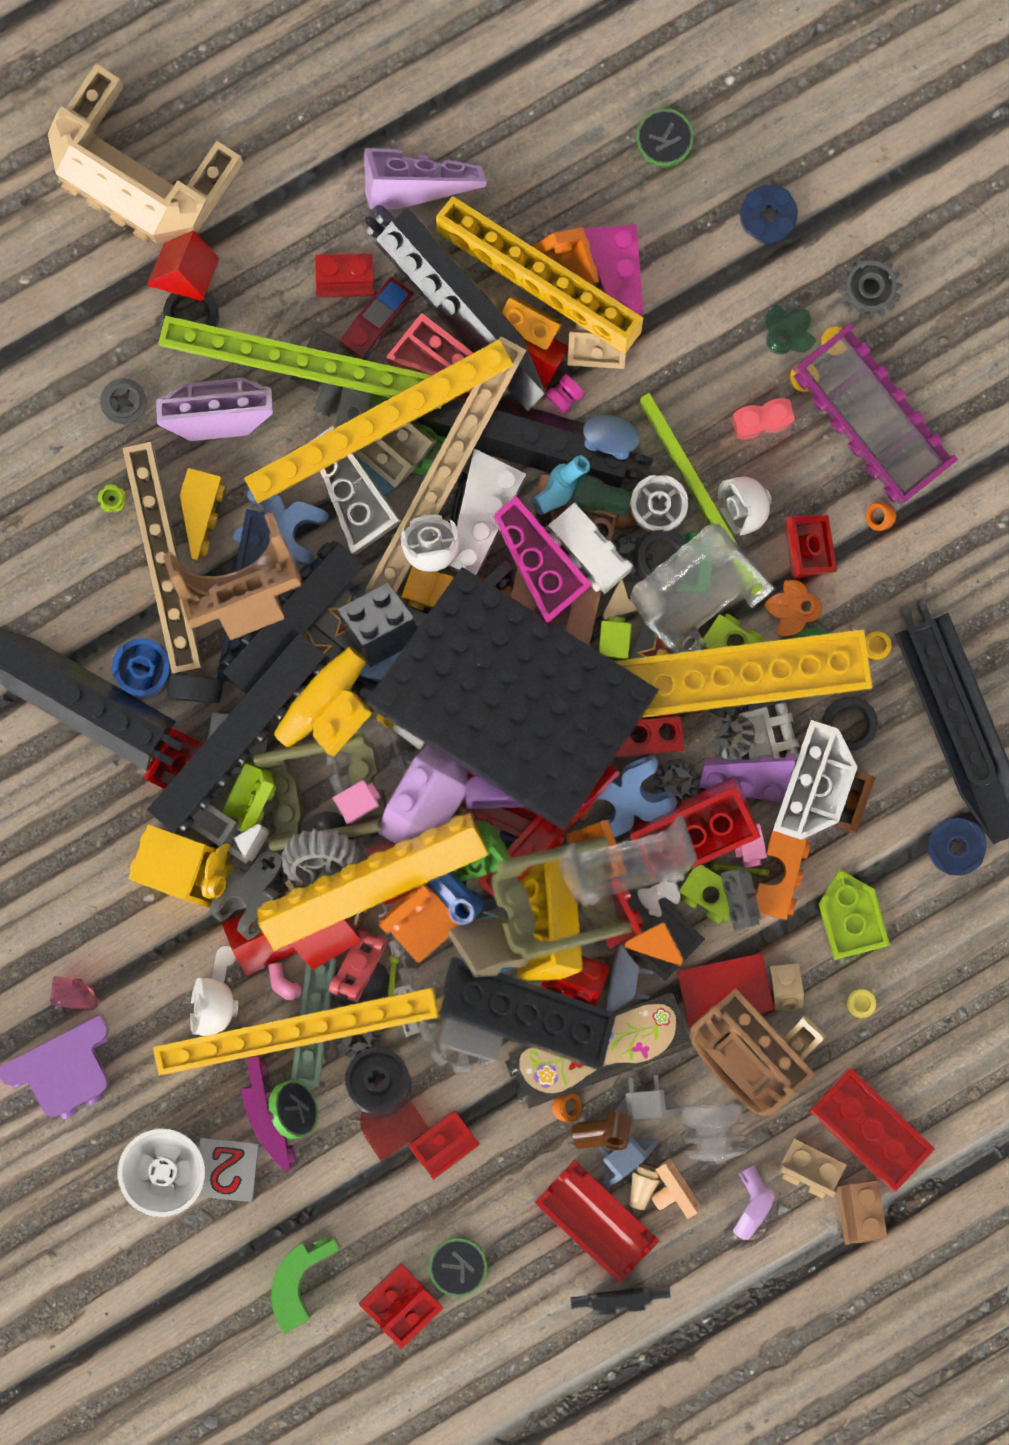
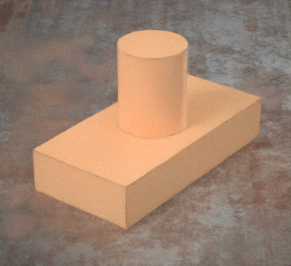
(675, 1190)

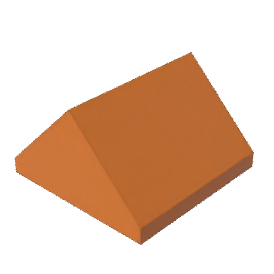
(656, 943)

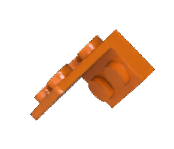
(571, 251)
(419, 922)

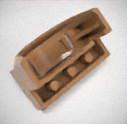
(738, 1066)

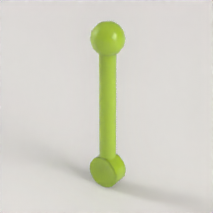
(715, 866)
(392, 974)

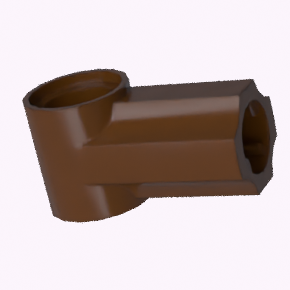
(609, 1132)

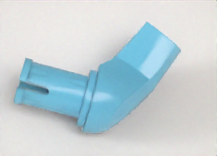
(560, 485)

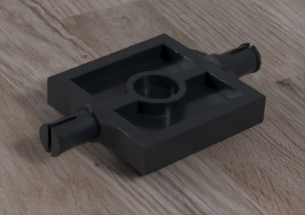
(608, 1301)

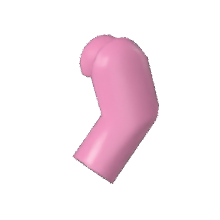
(281, 985)

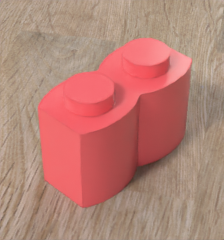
(771, 417)

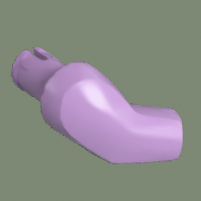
(757, 1207)

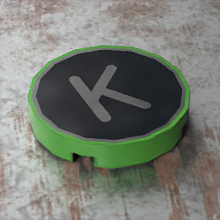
(664, 137)
(293, 1109)
(458, 1267)

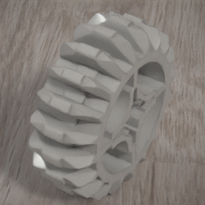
(317, 855)

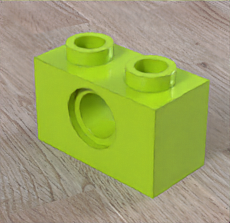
(726, 627)
(615, 638)
(692, 890)

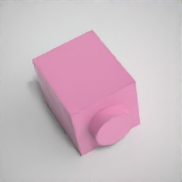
(357, 801)

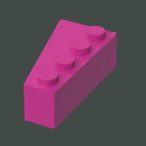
(542, 563)

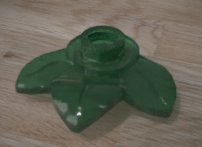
(791, 327)

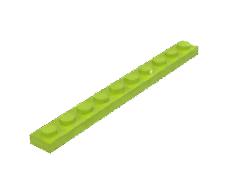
(287, 358)

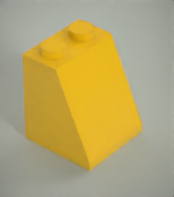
(172, 865)

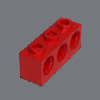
(651, 741)

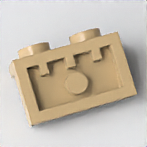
(591, 351)
(812, 1168)

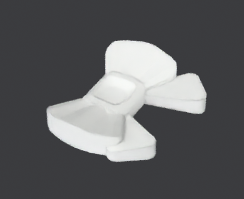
(650, 896)

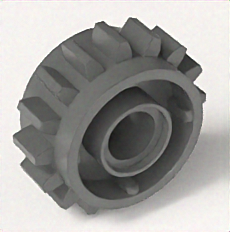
(874, 272)

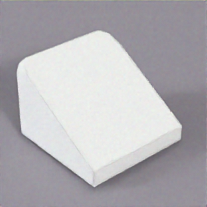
(252, 841)

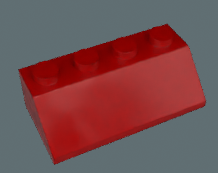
(714, 819)

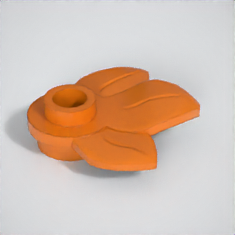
(789, 608)

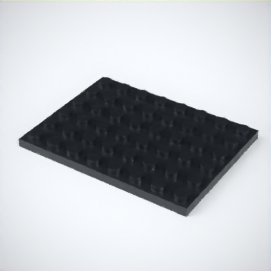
(512, 698)

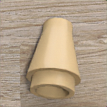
(643, 1185)

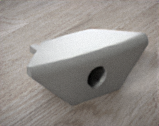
(647, 1103)

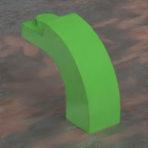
(285, 1292)

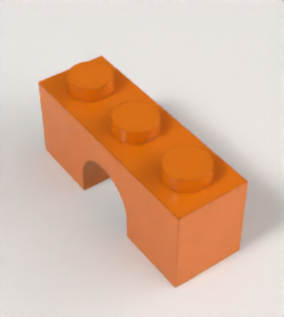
(777, 899)

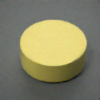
(861, 1003)

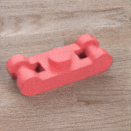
(358, 966)

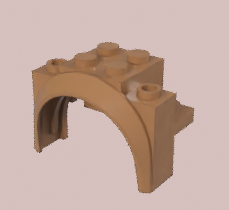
(242, 598)

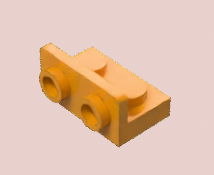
(532, 322)

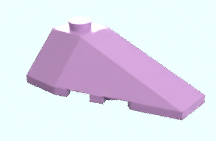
(408, 181)

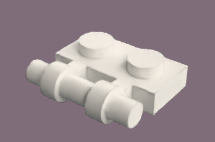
(764, 737)

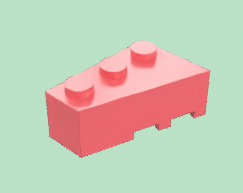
(427, 348)

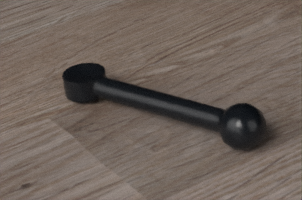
(462, 479)

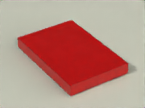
(709, 984)

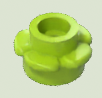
(106, 493)

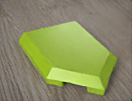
(852, 917)

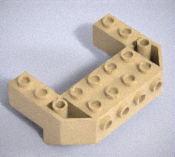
(121, 184)

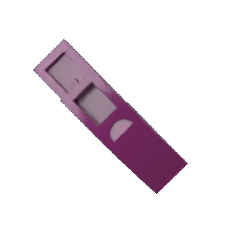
(257, 1109)

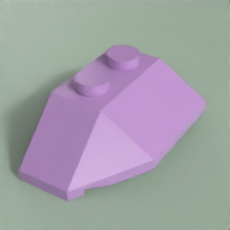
(215, 408)
(425, 796)

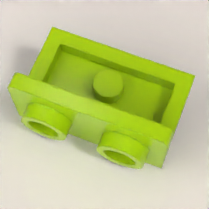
(249, 796)

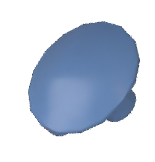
(610, 435)

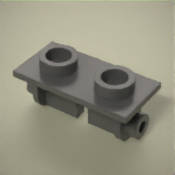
(352, 405)
(736, 885)

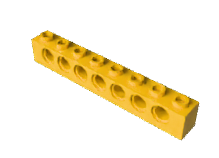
(539, 274)

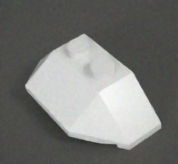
(817, 783)

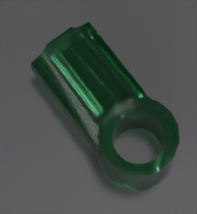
(593, 494)

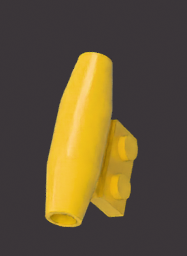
(327, 706)

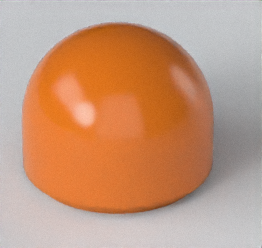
(889, 519)
(559, 1111)

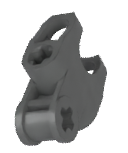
(251, 891)

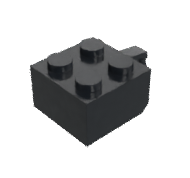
(377, 623)

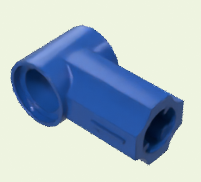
(455, 893)

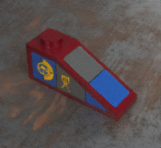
(376, 319)

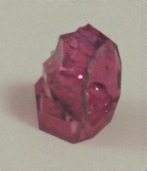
(72, 994)

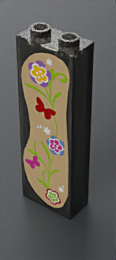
(637, 1038)

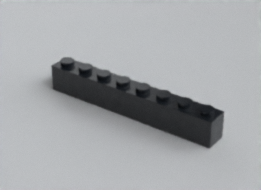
(238, 735)

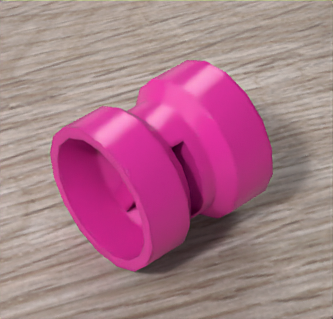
(560, 398)

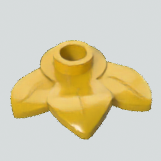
(216, 872)

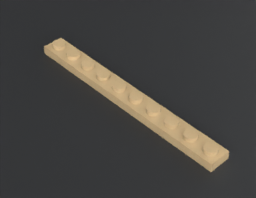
(447, 466)

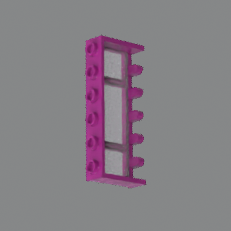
(873, 415)

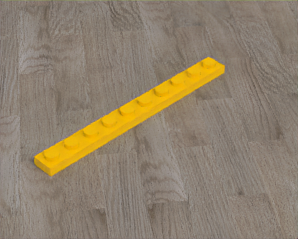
(379, 421)
(296, 1031)

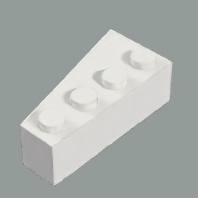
(486, 491)
(358, 502)

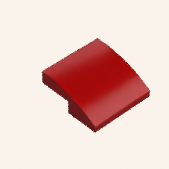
(400, 1305)

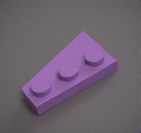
(758, 778)

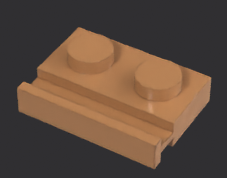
(861, 1212)

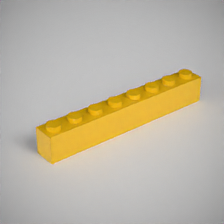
(371, 881)

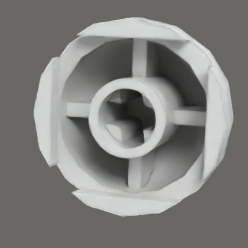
(659, 503)
(745, 504)
(430, 543)
(212, 1006)

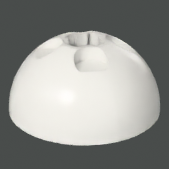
(148, 1183)

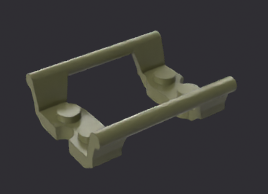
(290, 808)
(521, 922)

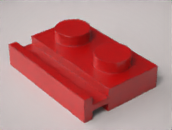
(344, 275)
(444, 1145)

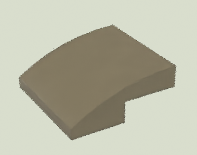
(397, 453)
(485, 946)

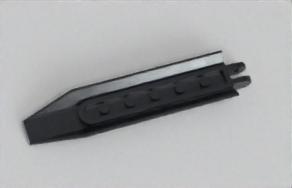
(451, 293)
(536, 440)
(83, 700)
(958, 717)

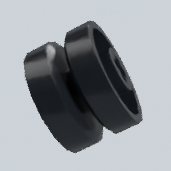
(376, 1065)

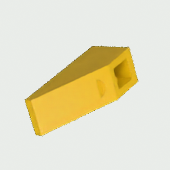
(198, 502)

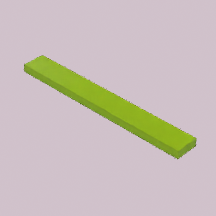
(684, 466)

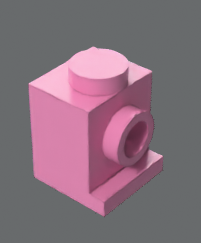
(752, 852)

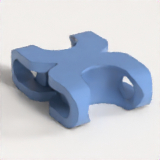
(289, 521)
(632, 799)

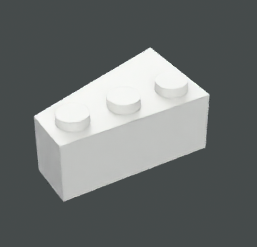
(589, 549)

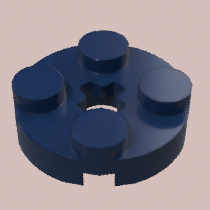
(778, 200)
(960, 830)

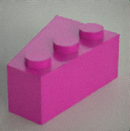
(618, 264)

